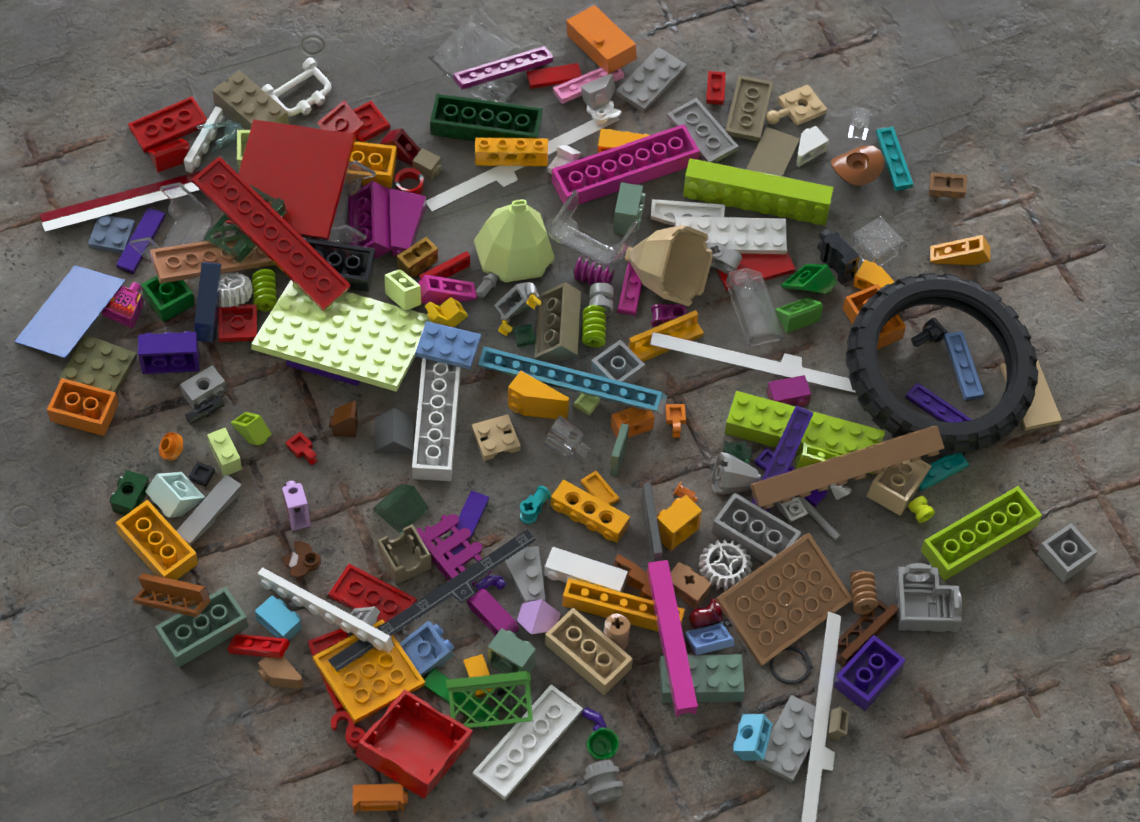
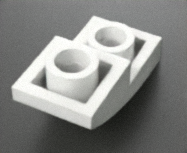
(792, 510)

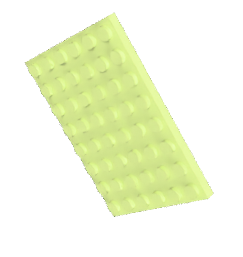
(349, 338)

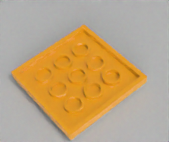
(371, 679)

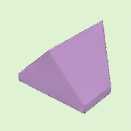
(538, 616)

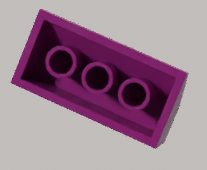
(371, 216)

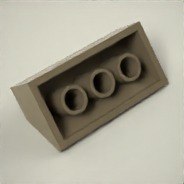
(558, 323)

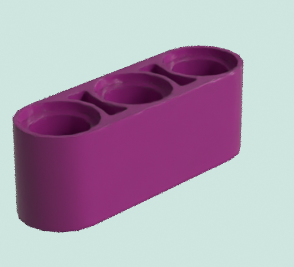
(491, 612)

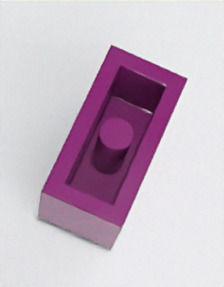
(790, 391)

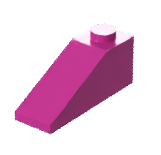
(440, 289)

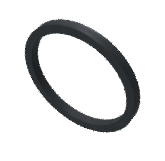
(791, 681)

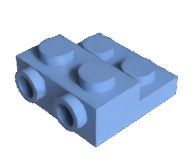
(427, 648)

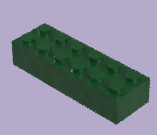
(478, 118)

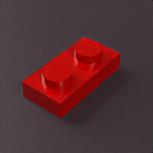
(715, 87)

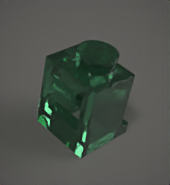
(738, 450)

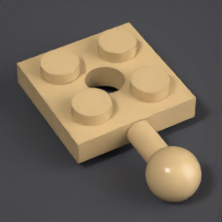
(798, 114)

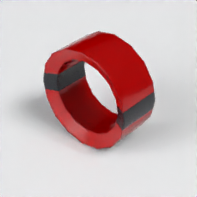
(410, 173)

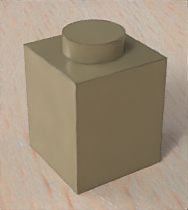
(427, 164)

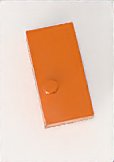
(601, 39)

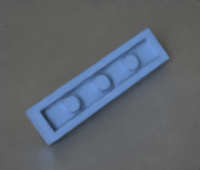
(963, 366)

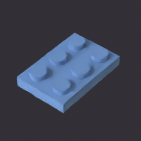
(448, 345)

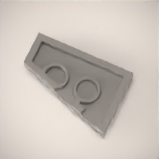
(527, 573)

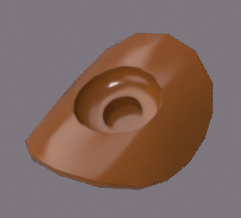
(859, 165)

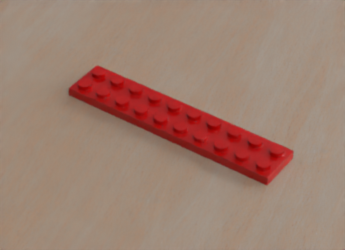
(271, 233)

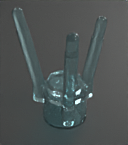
(230, 132)

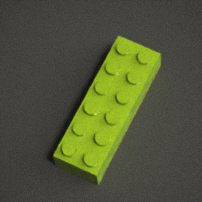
(981, 533)

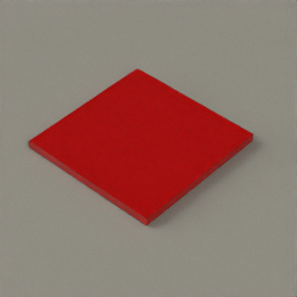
(302, 169)

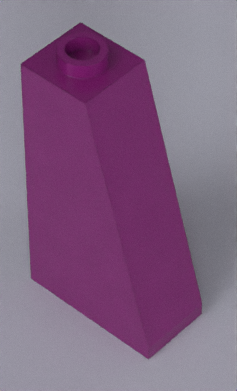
(405, 219)

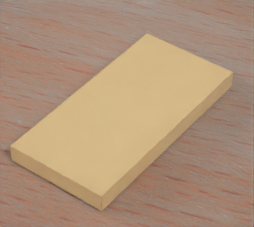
(1043, 408)

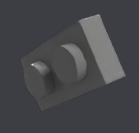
(366, 614)

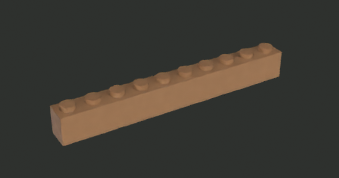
(847, 466)

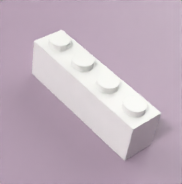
(567, 565)

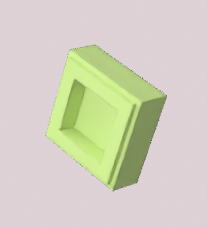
(586, 403)

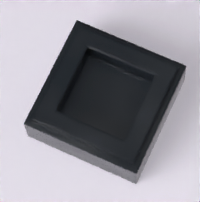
(201, 474)

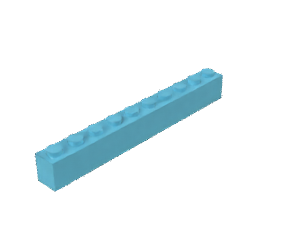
(574, 380)

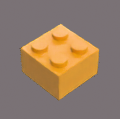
(678, 522)

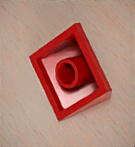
(169, 154)

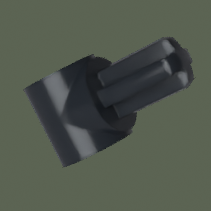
(931, 332)

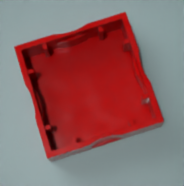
(414, 744)

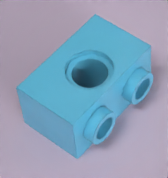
(752, 737)

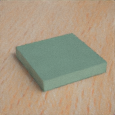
(619, 449)

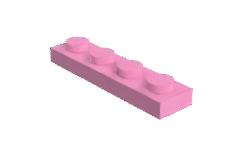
(571, 89)

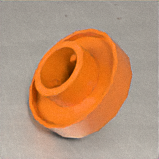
(171, 446)

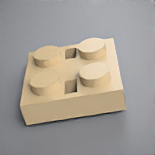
(496, 440)

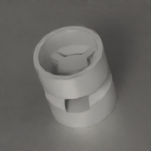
(602, 295)

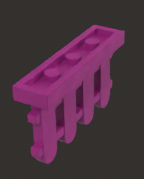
(459, 537)

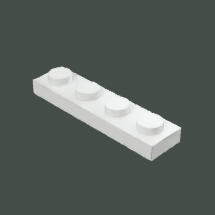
(203, 140)

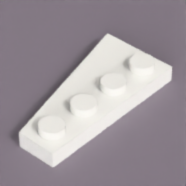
(666, 211)

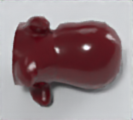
(705, 616)

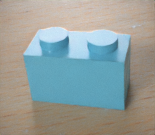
(278, 619)

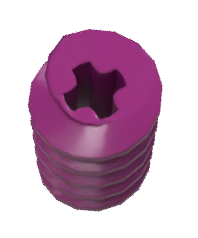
(592, 274)

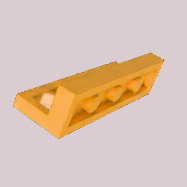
(681, 327)

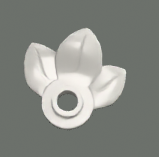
(603, 113)

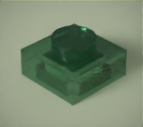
(524, 335)

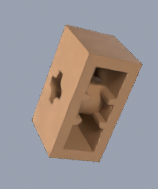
(689, 585)

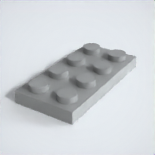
(651, 79)
(706, 132)
(790, 739)

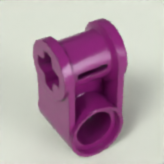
(667, 313)

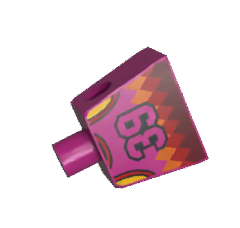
(125, 305)

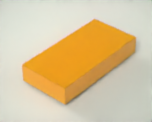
(598, 487)
(477, 667)

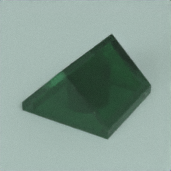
(401, 507)

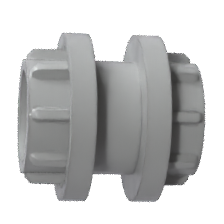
(603, 781)

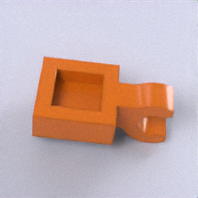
(676, 416)

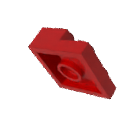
(238, 323)

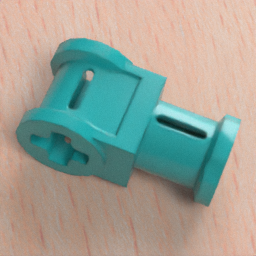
(533, 505)

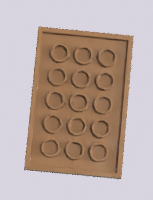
(783, 599)

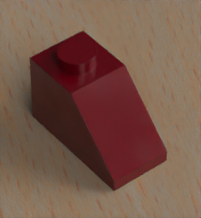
(405, 146)

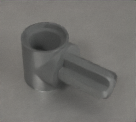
(510, 700)

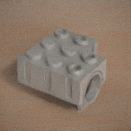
(924, 603)

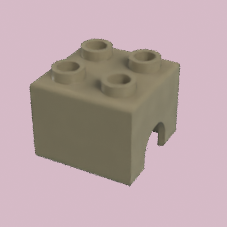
(405, 555)

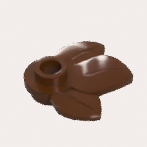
(299, 559)

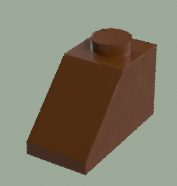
(345, 420)

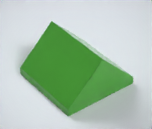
(799, 313)

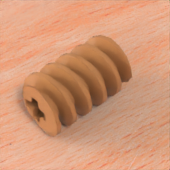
(863, 591)
(617, 629)

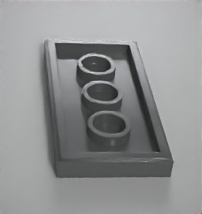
(651, 524)

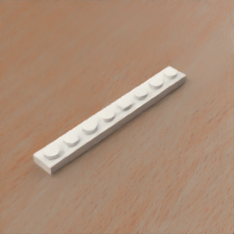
(330, 613)

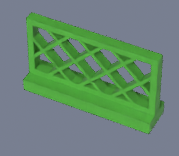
(488, 682)

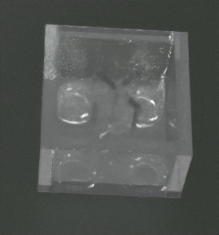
(877, 242)

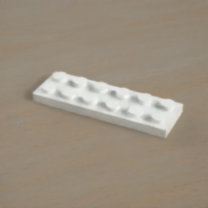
(741, 234)
(527, 742)

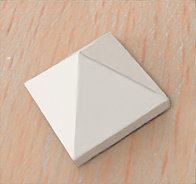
(840, 491)

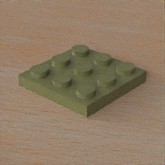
(99, 364)

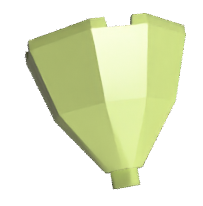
(514, 243)

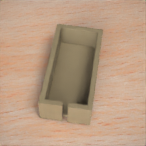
(247, 101)

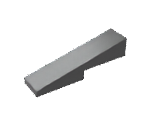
(205, 514)

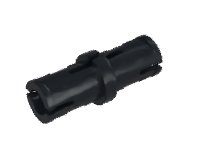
(193, 416)

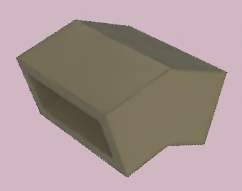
(838, 723)

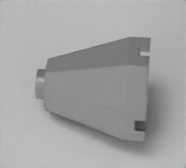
(732, 475)

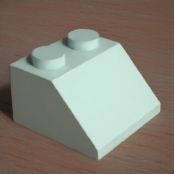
(174, 494)

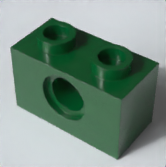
(127, 483)

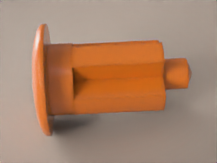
(681, 491)

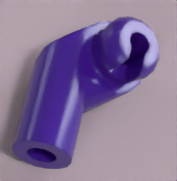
(491, 580)
(595, 717)

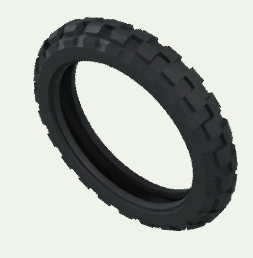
(975, 301)

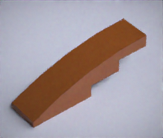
(636, 578)

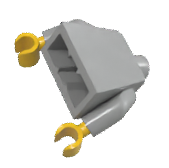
(516, 302)

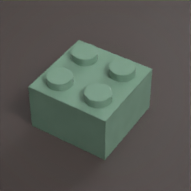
(628, 207)
(510, 653)

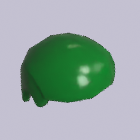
(602, 744)

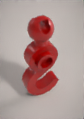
(353, 733)

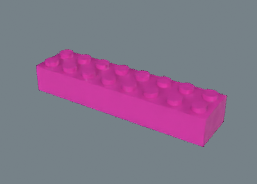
(628, 163)

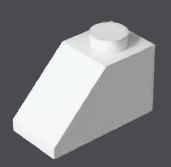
(811, 145)

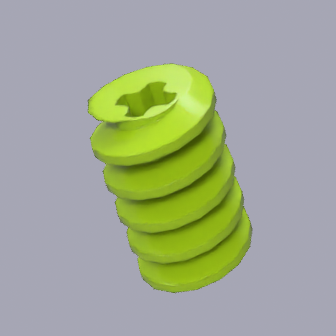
(264, 290)
(594, 326)

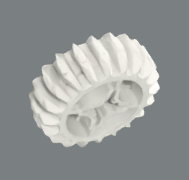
(234, 289)
(720, 573)

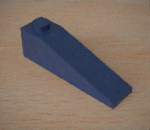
(208, 302)

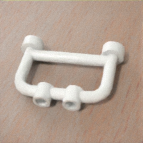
(317, 97)

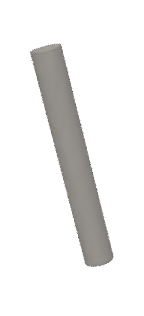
(819, 519)

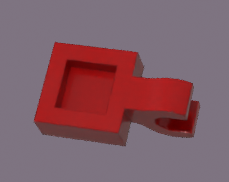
(301, 445)

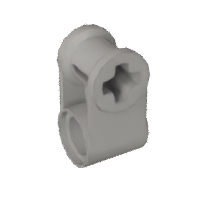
(724, 259)

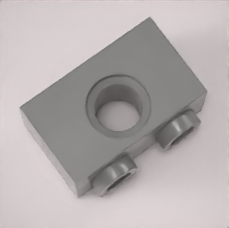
(208, 379)

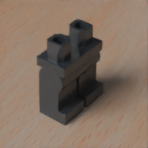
(838, 255)

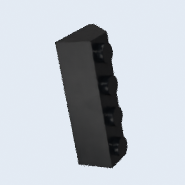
(350, 261)

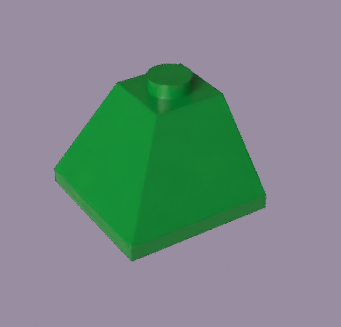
(812, 279)

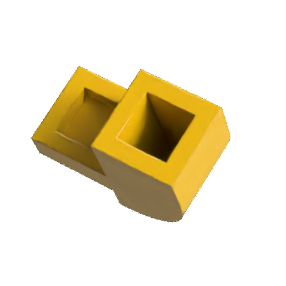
(448, 314)

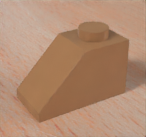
(279, 673)

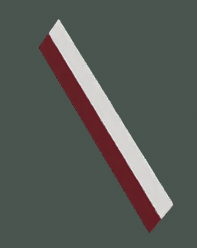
(112, 203)

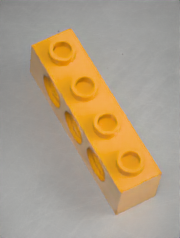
(511, 151)
(586, 502)

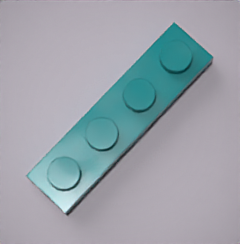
(894, 158)

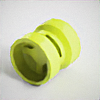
(921, 509)

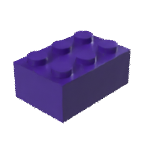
(169, 352)
(869, 673)

